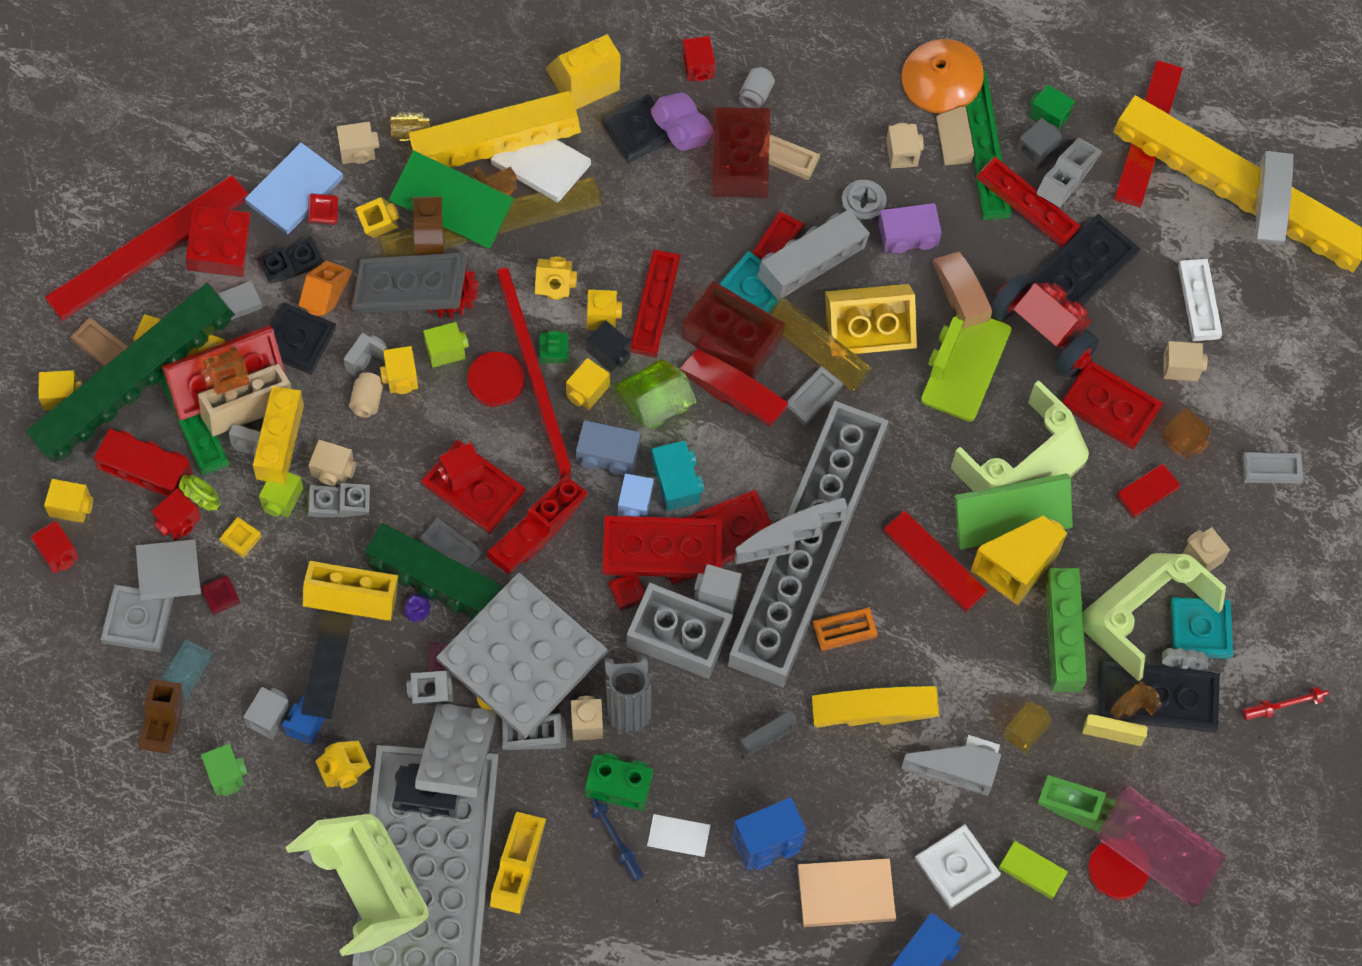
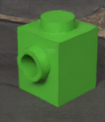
(224, 770)

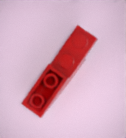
(539, 525)

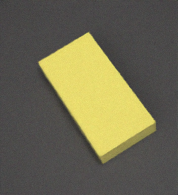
(1115, 730)

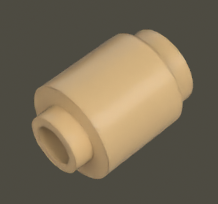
(366, 395)

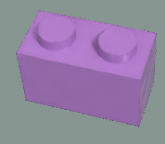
(909, 228)

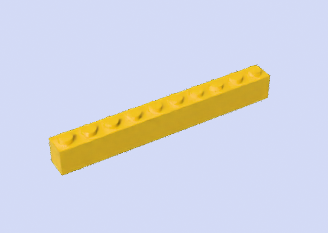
(1237, 180)

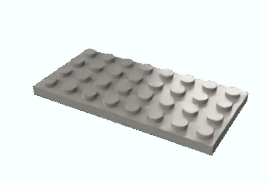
(445, 862)

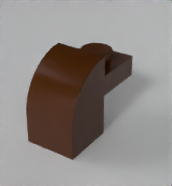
(428, 226)
(163, 716)

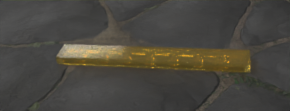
(524, 212)

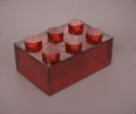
(741, 152)
(732, 329)

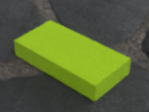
(1033, 870)

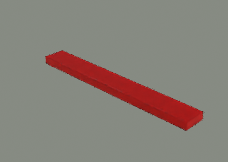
(140, 251)
(534, 373)

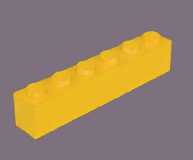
(499, 131)

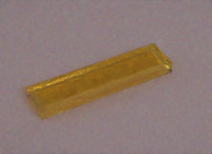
(821, 346)

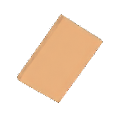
(846, 892)

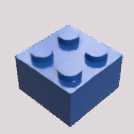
(769, 835)

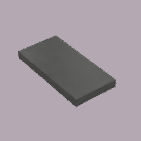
(409, 283)

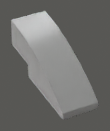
(1068, 172)
(1274, 197)

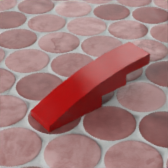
(734, 387)

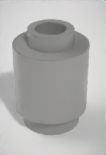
(756, 87)

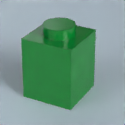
(1051, 106)

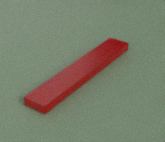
(1139, 164)

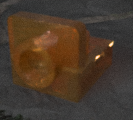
(1136, 698)

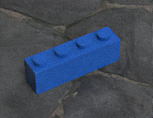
(930, 945)

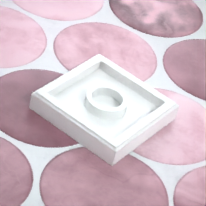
(957, 866)

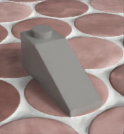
(962, 766)

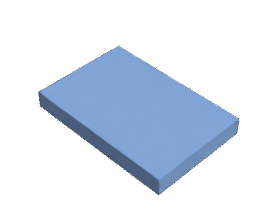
(285, 191)

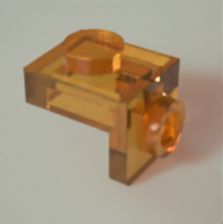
(502, 181)

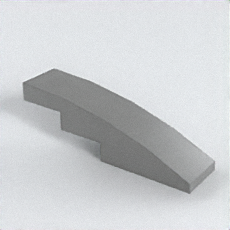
(781, 536)

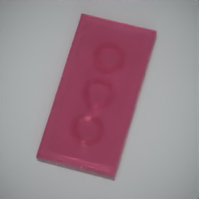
(1160, 846)

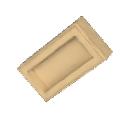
(792, 157)

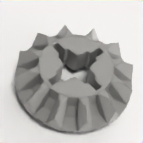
(855, 192)

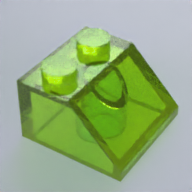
(656, 393)

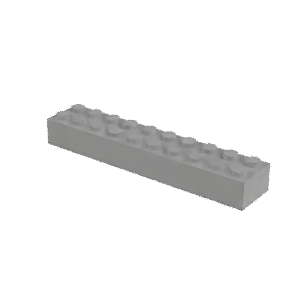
(796, 580)

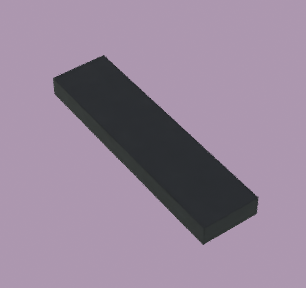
(327, 665)

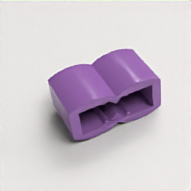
(682, 121)

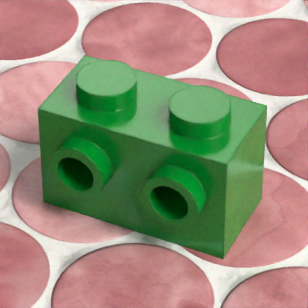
(619, 781)

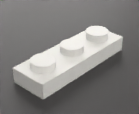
(1200, 300)

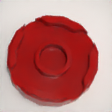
(496, 379)
(1114, 874)

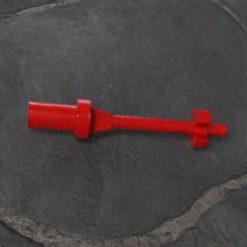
(1266, 708)

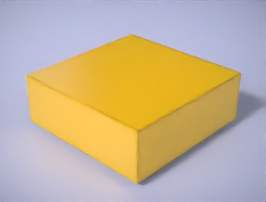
(240, 537)

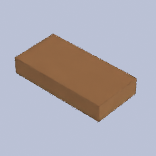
(97, 342)

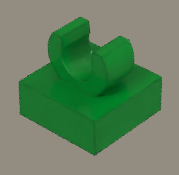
(554, 347)

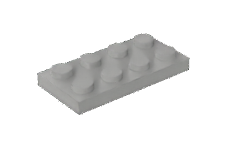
(456, 750)

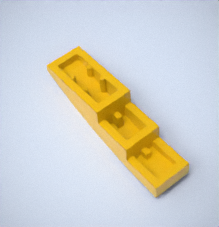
(875, 705)

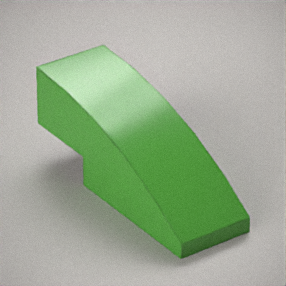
(1076, 802)

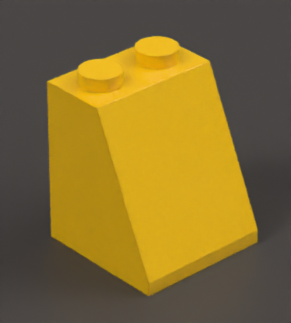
(588, 71)
(1019, 557)

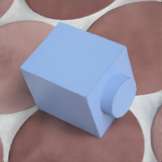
(635, 496)

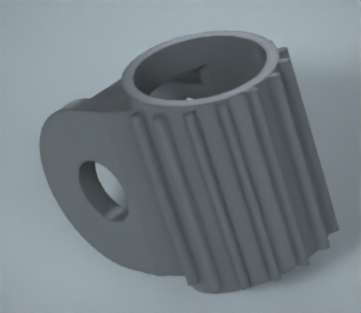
(625, 710)

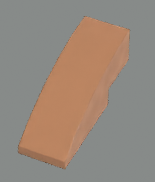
(963, 289)

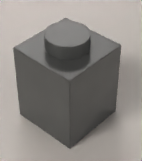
(1039, 143)

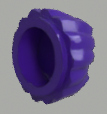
(416, 608)

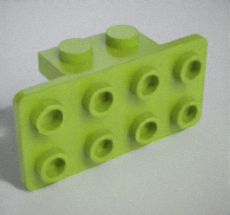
(964, 367)

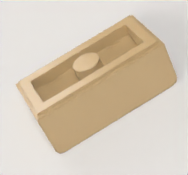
(955, 137)

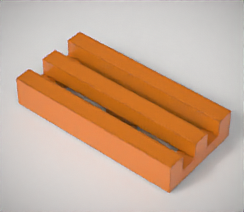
(848, 639)

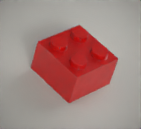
(218, 241)

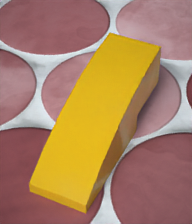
(517, 862)

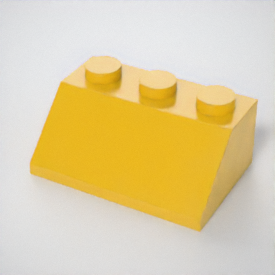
(873, 318)

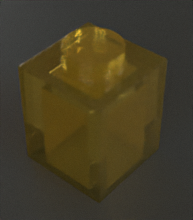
(1027, 727)

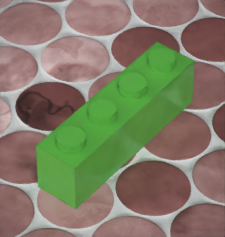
(1065, 630)

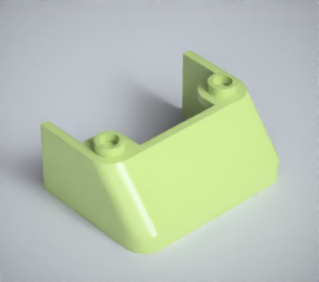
(1058, 455)
(1111, 615)
(371, 874)

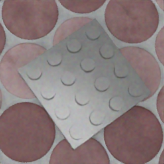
(522, 655)

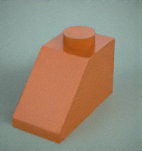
(324, 288)

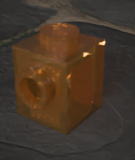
(1187, 434)

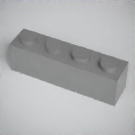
(813, 254)

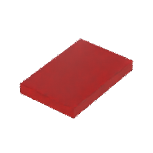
(1111, 404)
(483, 501)

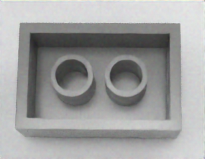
(679, 630)

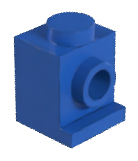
(302, 727)

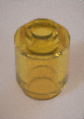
(408, 122)

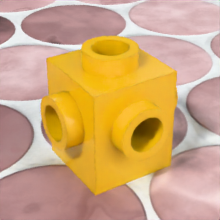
(555, 278)
(342, 764)

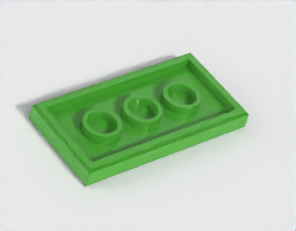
(998, 510)

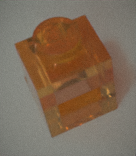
(225, 371)

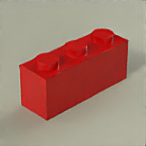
(141, 462)

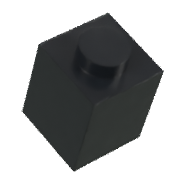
(609, 346)

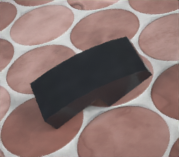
(289, 263)

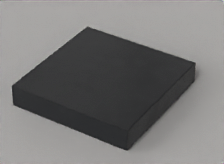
(635, 128)
(301, 337)

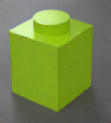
(445, 344)
(281, 498)

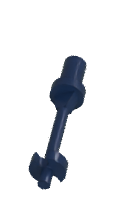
(626, 857)

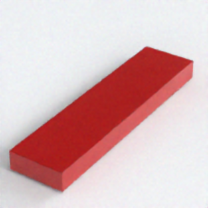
(1024, 200)
(655, 303)
(935, 561)

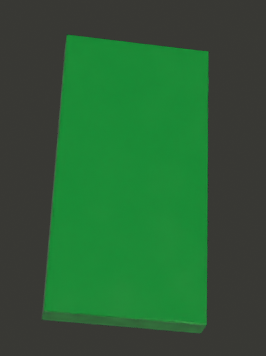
(467, 204)

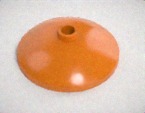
(944, 88)

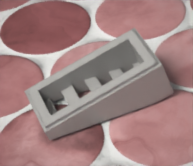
(546, 742)

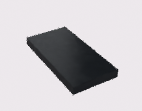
(1088, 260)
(1186, 696)

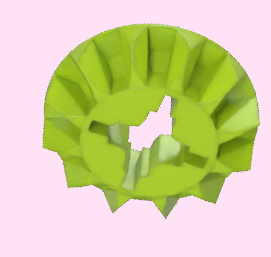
(200, 492)

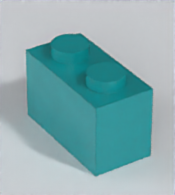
(676, 475)

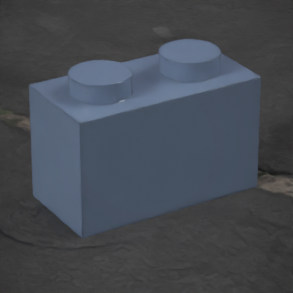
(607, 448)

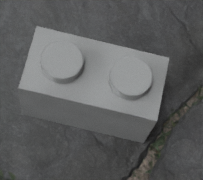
(718, 588)

